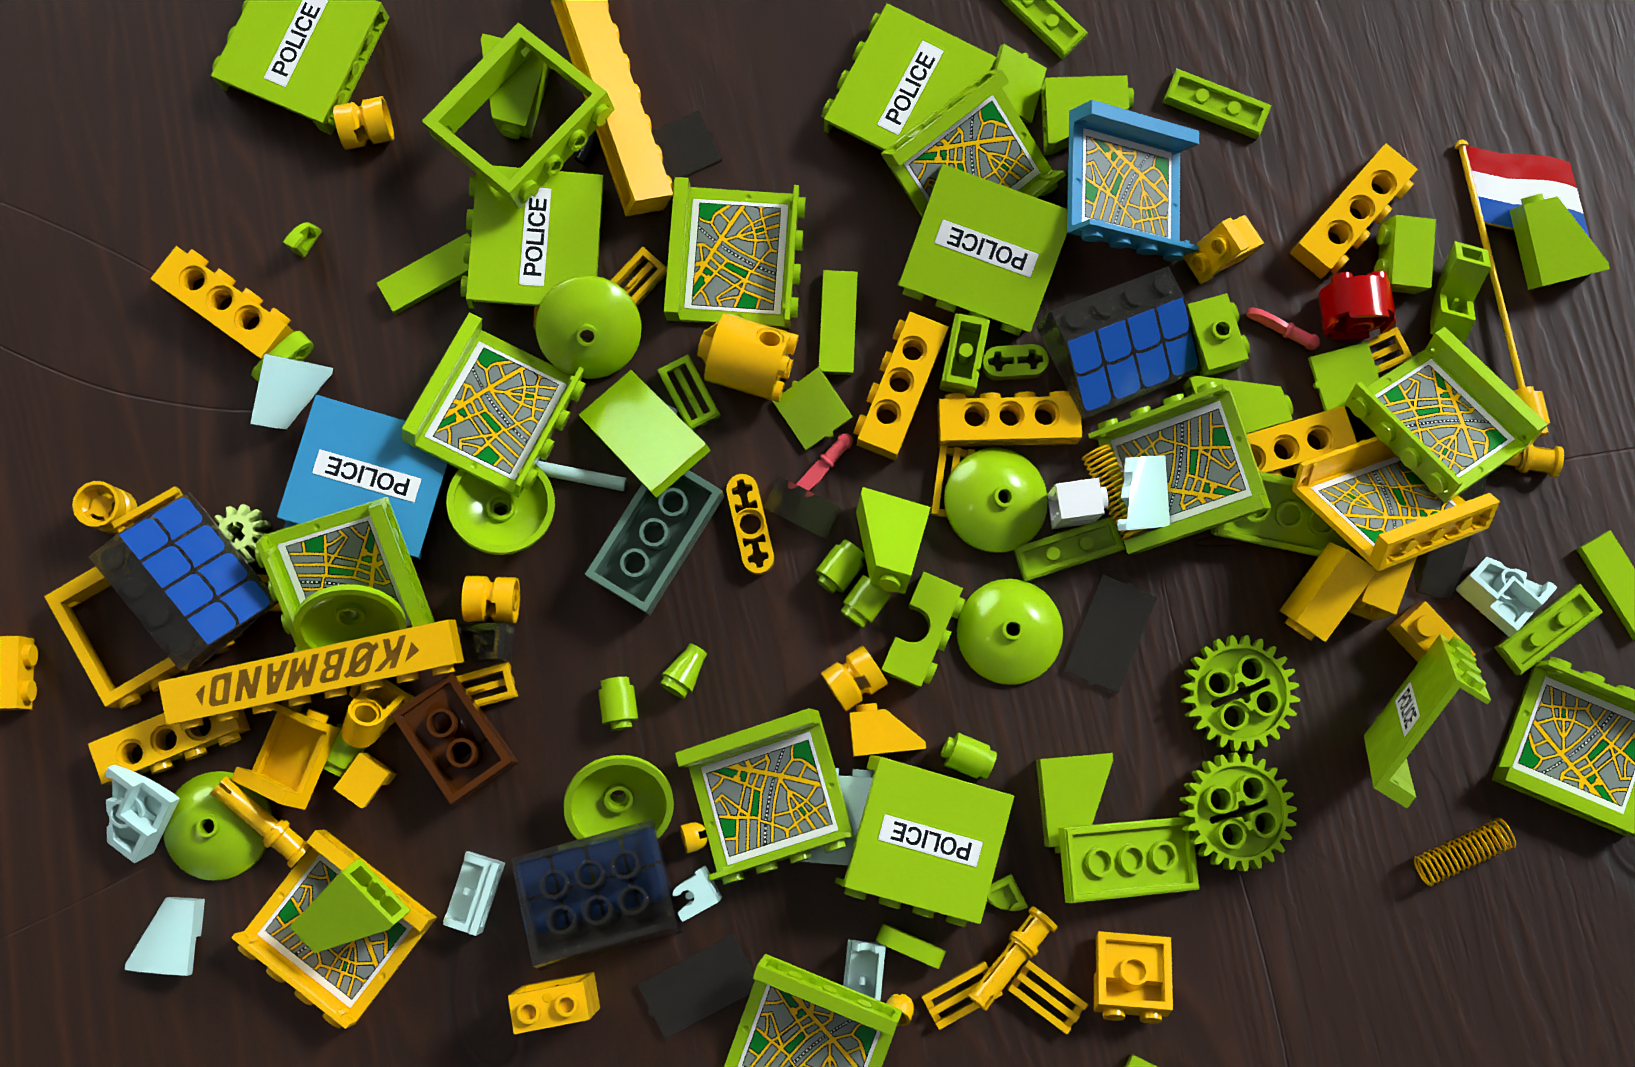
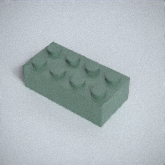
(654, 540)

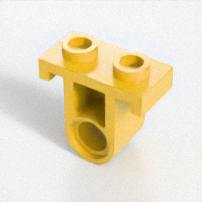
(1223, 248)
(371, 712)

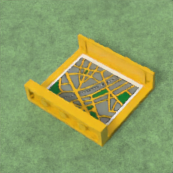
(1384, 505)
(341, 978)

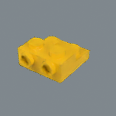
(1133, 976)

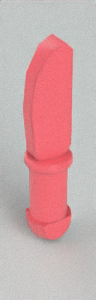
(1288, 330)
(822, 466)

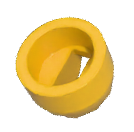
(691, 838)
(904, 1003)

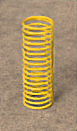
(1129, 534)
(1499, 835)

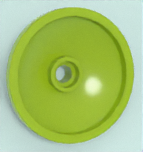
(594, 306)
(974, 503)
(473, 517)
(345, 614)
(988, 645)
(594, 809)
(230, 846)

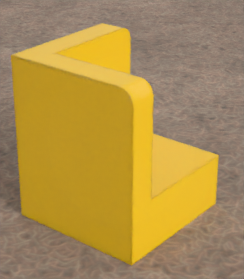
(364, 779)

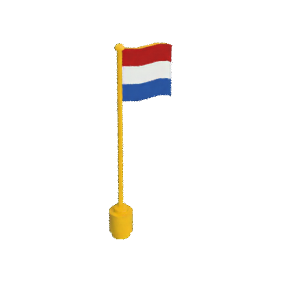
(1499, 184)

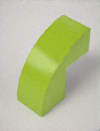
(1457, 289)

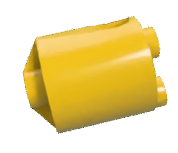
(747, 356)

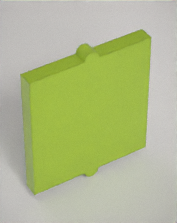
(1024, 79)
(1339, 372)
(813, 409)

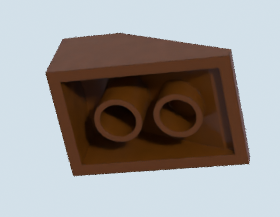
(454, 739)

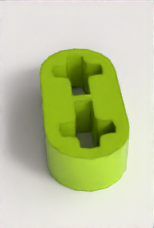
(294, 347)
(1014, 353)
(910, 946)

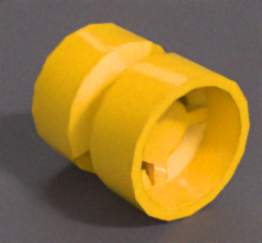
(363, 123)
(100, 504)
(490, 599)
(841, 678)

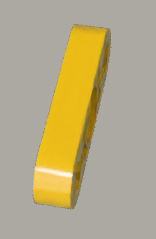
(753, 497)

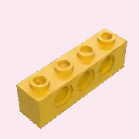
(1385, 169)
(178, 277)
(928, 339)
(1329, 427)
(956, 432)
(151, 736)

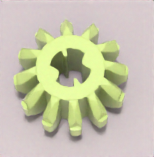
(251, 527)

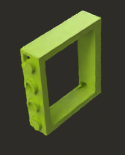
(484, 82)

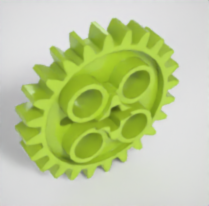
(1252, 722)
(1247, 844)

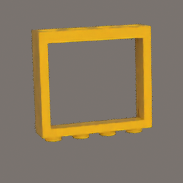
(61, 603)

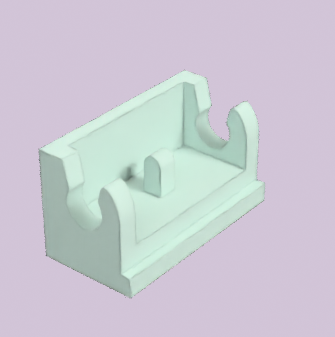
(701, 889)
(474, 893)
(864, 967)

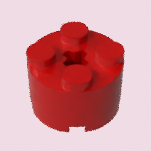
(1357, 305)

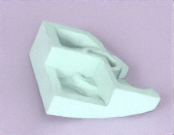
(285, 390)
(1145, 493)
(1503, 594)
(137, 813)
(169, 938)

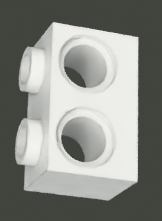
(1076, 503)

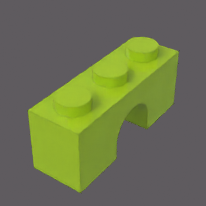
(937, 603)

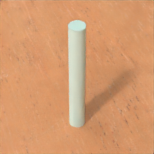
(583, 476)

